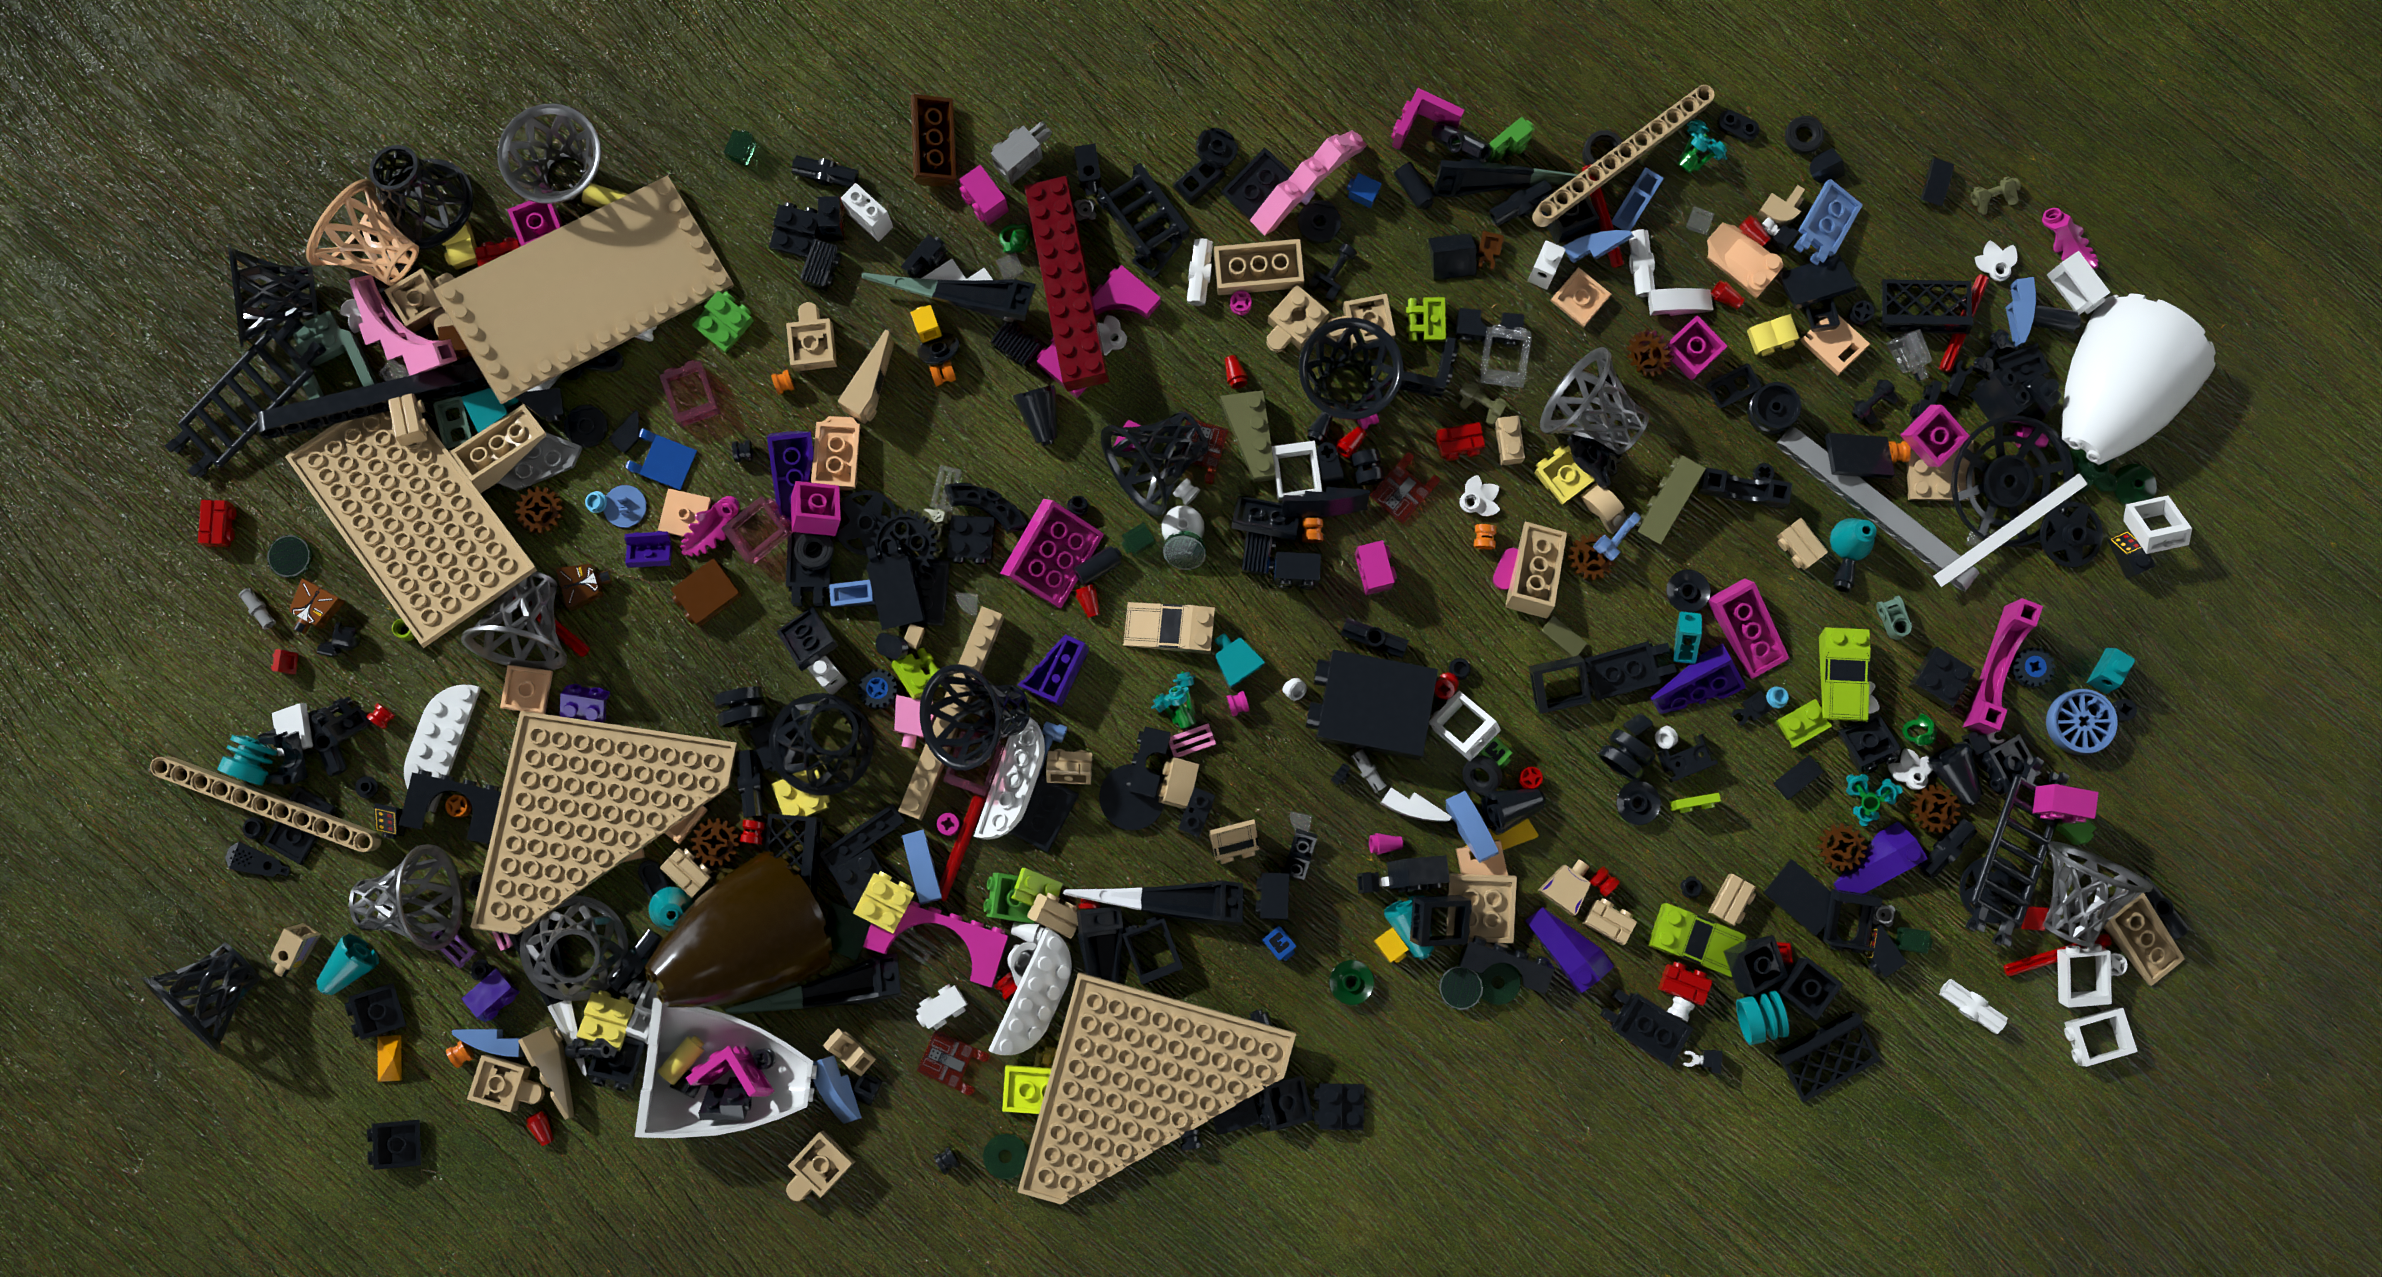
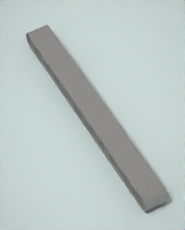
(1874, 506)

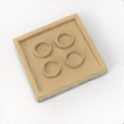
(1934, 483)
(1491, 902)

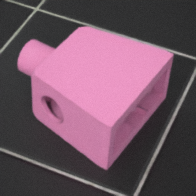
(908, 720)

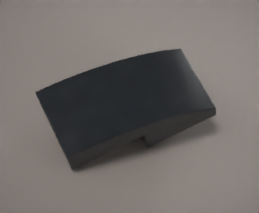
(1937, 181)
(1930, 396)
(1798, 777)
(1300, 854)

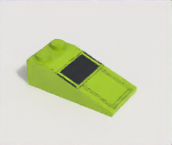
(1845, 673)
(1693, 938)

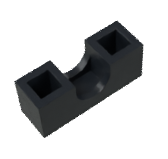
(1471, 328)
(1151, 742)

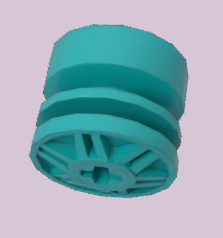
(247, 760)
(1767, 1016)

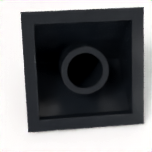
(1452, 256)

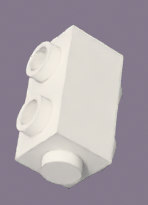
(936, 1010)

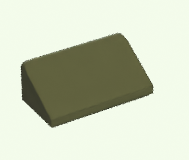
(1563, 637)

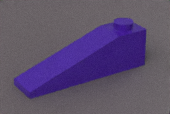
(790, 461)
(1709, 678)
(1886, 857)
(1573, 953)

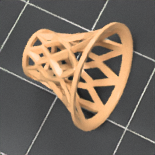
(378, 228)

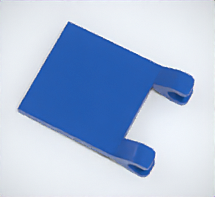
(666, 461)

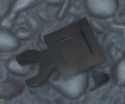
(1753, 707)
(1341, 775)

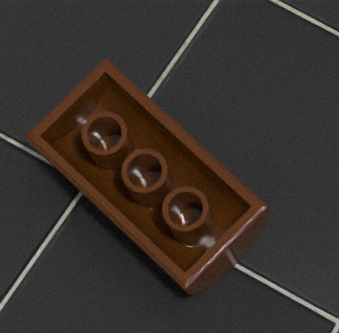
(933, 140)

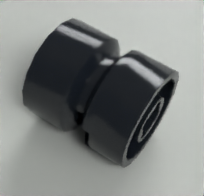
(1368, 459)

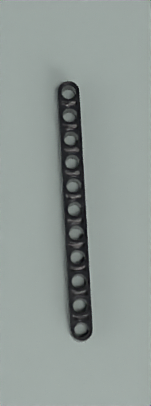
(368, 400)

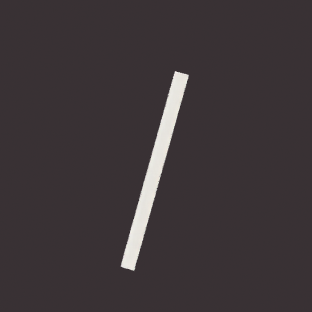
(2010, 530)

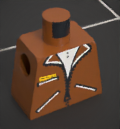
(313, 606)

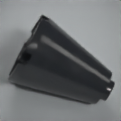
(1039, 413)
(1958, 772)
(1510, 807)

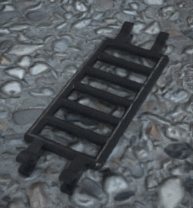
(178, 443)
(1977, 921)

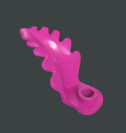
(2068, 236)
(709, 526)

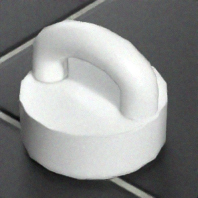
(1294, 689)
(1666, 737)

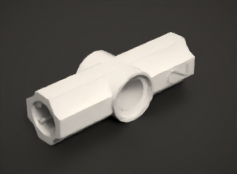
(1641, 263)
(1199, 272)
(1973, 1006)

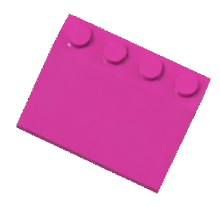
(1050, 551)

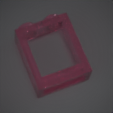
(697, 413)
(737, 539)
(970, 786)

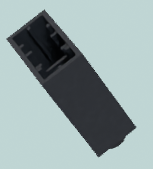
(1373, 704)

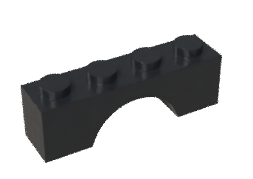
(1761, 492)
(1480, 955)

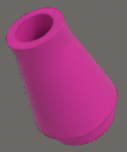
(1384, 843)

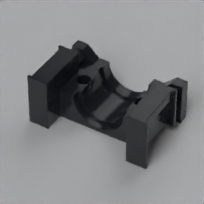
(1688, 760)
(294, 764)

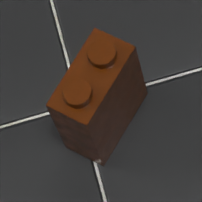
(705, 593)

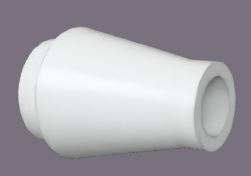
(1027, 931)

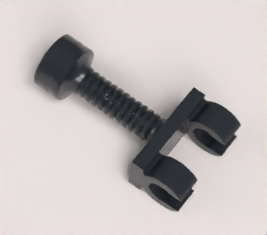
(1346, 253)

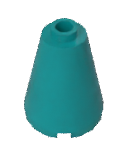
(1853, 538)
(668, 900)
(1399, 917)
(346, 964)

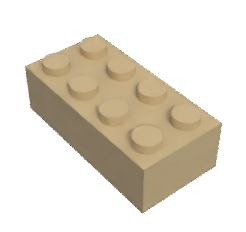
(1258, 266)

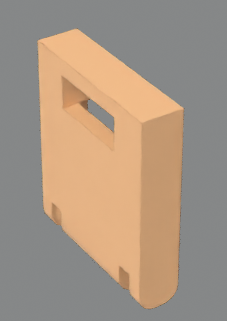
(1832, 343)
(1491, 866)

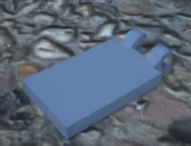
(1828, 221)

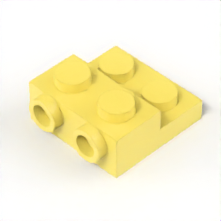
(1562, 475)
(797, 802)
(884, 901)
(606, 1019)

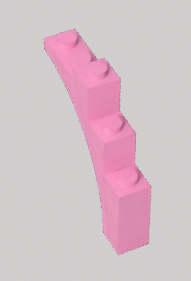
(1305, 178)
(397, 340)

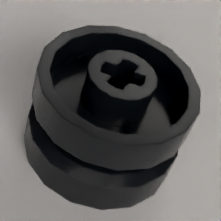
(1777, 396)
(740, 707)
(1626, 755)

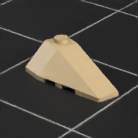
(547, 1053)

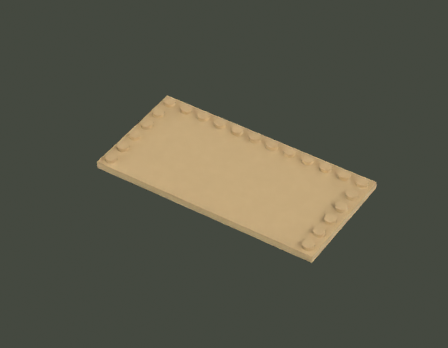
(583, 289)
(412, 522)

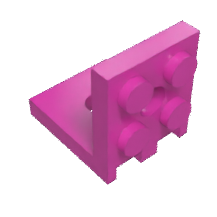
(1429, 107)
(742, 1064)

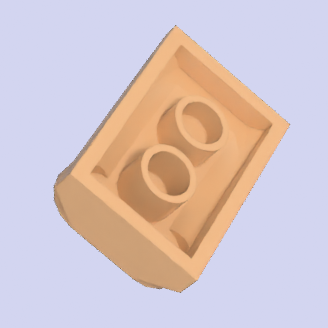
(1743, 259)
(836, 452)

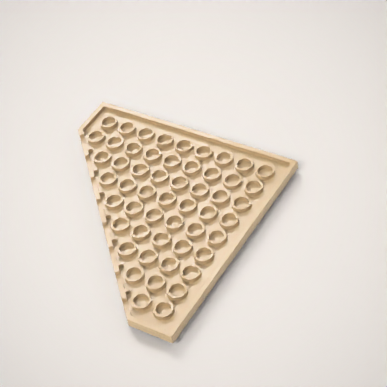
(583, 803)
(1135, 1078)

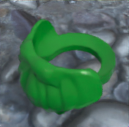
(1019, 239)
(1925, 722)

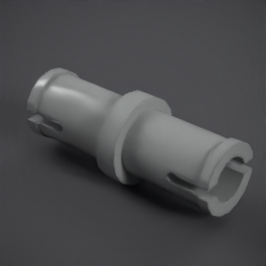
(257, 608)
(1368, 771)

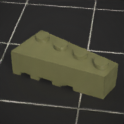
(1250, 427)
(1670, 499)

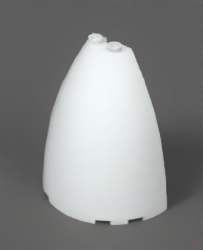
(2132, 374)
(675, 1115)

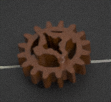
(1650, 352)
(529, 510)
(1585, 552)
(1940, 815)
(1837, 837)
(715, 851)

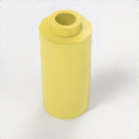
(600, 196)
(681, 1059)

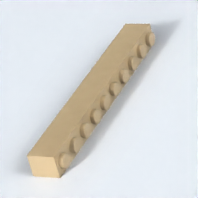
(929, 767)

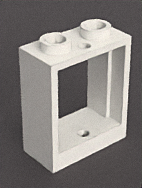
(868, 215)
(2079, 284)
(1292, 450)
(2153, 541)
(1478, 739)
(2102, 994)
(2121, 1030)

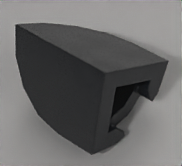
(1827, 166)

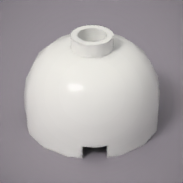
(1182, 519)

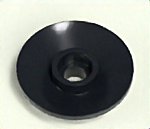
(938, 349)
(1695, 583)
(1648, 798)

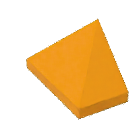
(389, 1058)

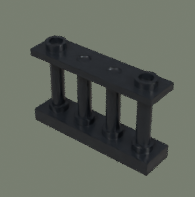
(1153, 195)

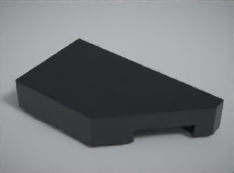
(627, 434)

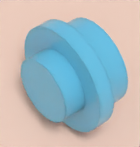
(596, 502)
(1777, 697)

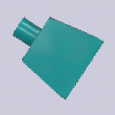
(485, 408)
(1690, 627)
(1236, 659)
(2112, 666)

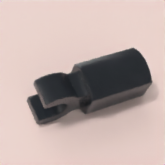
(1957, 381)

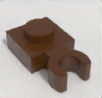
(1490, 247)

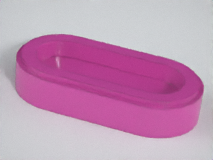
(1505, 568)

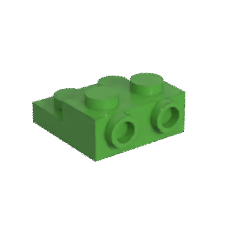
(1512, 140)
(723, 321)
(1000, 903)

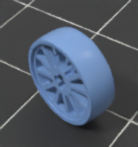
(2102, 706)

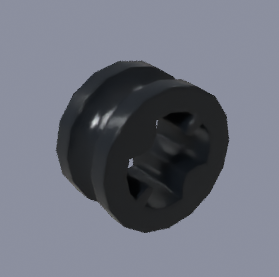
(1763, 466)
(764, 1062)

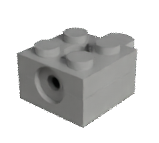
(1019, 151)

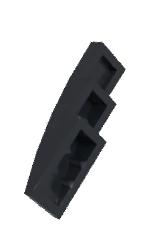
(1324, 504)

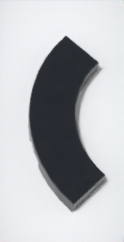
(988, 500)

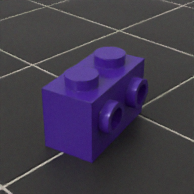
(490, 995)

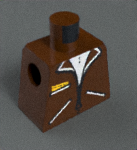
(582, 584)

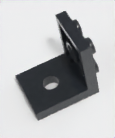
(1429, 385)

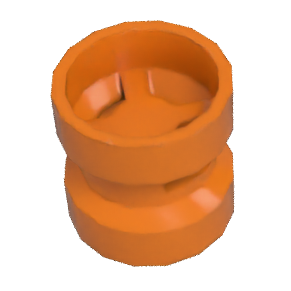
(947, 370)
(1312, 530)
(1485, 536)

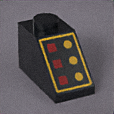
(2130, 554)
(387, 821)
(1886, 956)

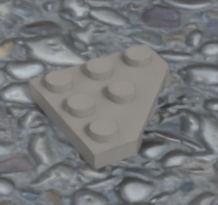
(544, 461)

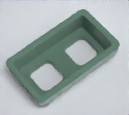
(446, 426)

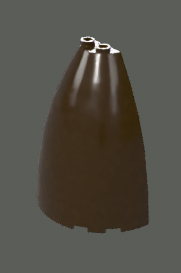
(742, 939)

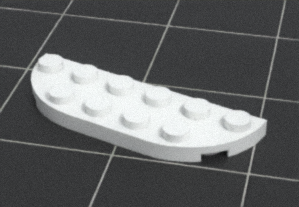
(441, 733)
(1012, 783)
(1035, 997)

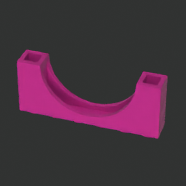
(1119, 292)
(1986, 708)
(984, 945)

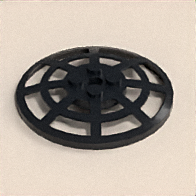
(2014, 466)

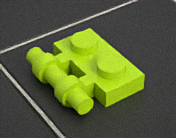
(1433, 319)
(912, 675)

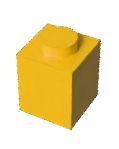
(926, 323)
(1391, 946)

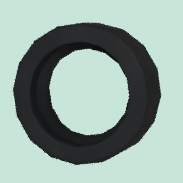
(1601, 135)

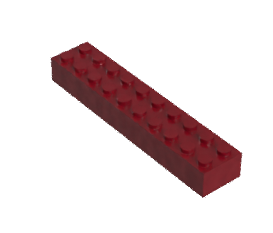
(1066, 284)

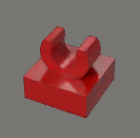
(285, 661)

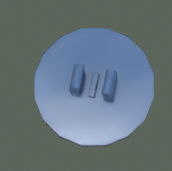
(625, 506)

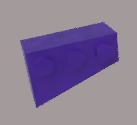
(1057, 671)

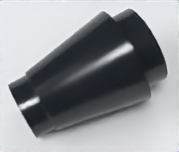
(1320, 428)
(1845, 576)

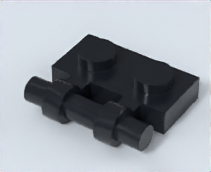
(344, 726)

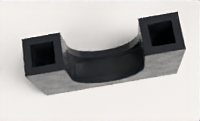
(425, 788)

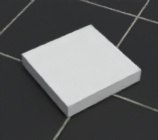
(291, 720)

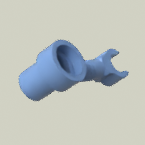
(1609, 547)
(1052, 732)

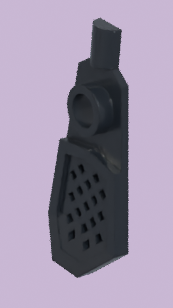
(257, 863)

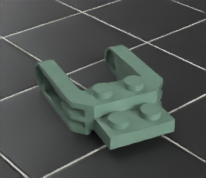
(326, 330)

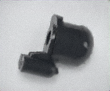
(343, 638)

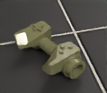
(2008, 187)
(1471, 393)
(940, 518)

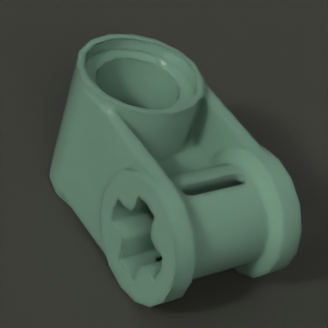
(1894, 616)

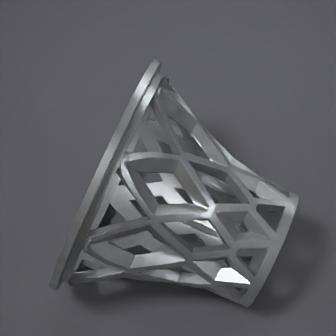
(564, 115)
(1623, 408)
(506, 605)
(396, 899)
(2077, 900)
(581, 904)

